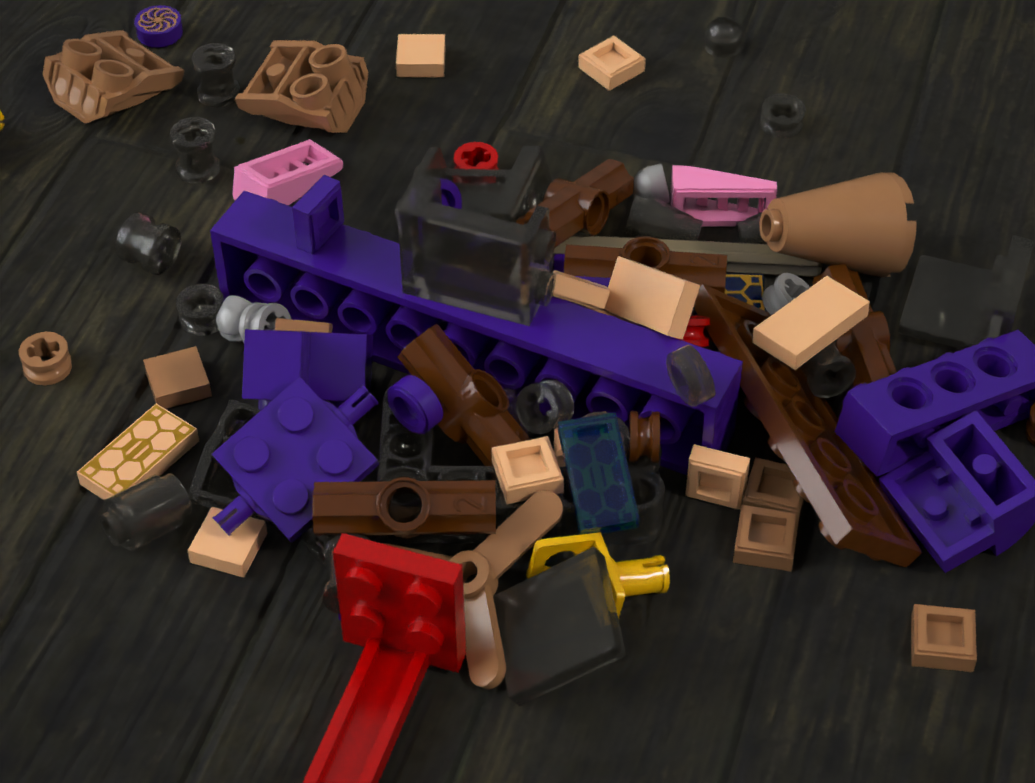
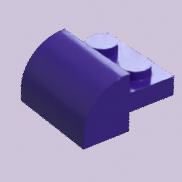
(963, 493)

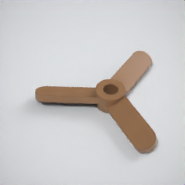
(490, 562)

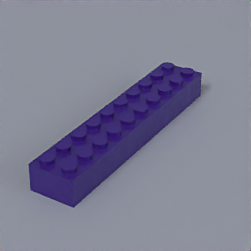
(359, 290)

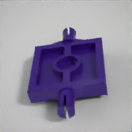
(287, 450)

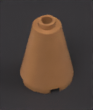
(845, 223)

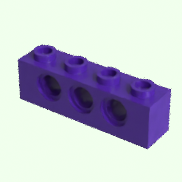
(893, 416)

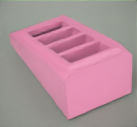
(283, 173)
(694, 186)

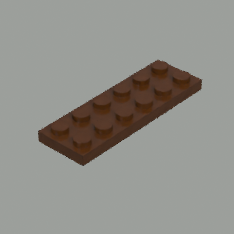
(803, 434)

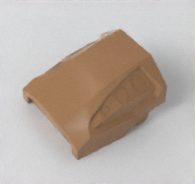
(106, 75)
(307, 86)

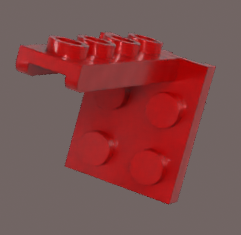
(406, 617)

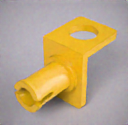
(626, 577)

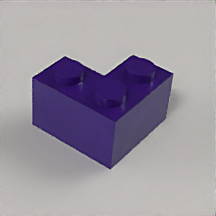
(328, 363)

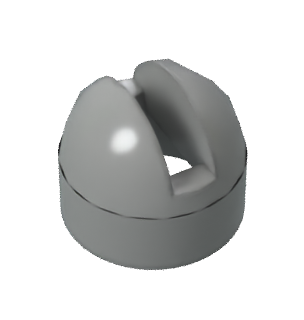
(651, 181)
(229, 317)

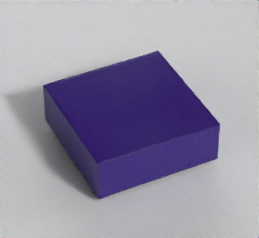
(318, 214)

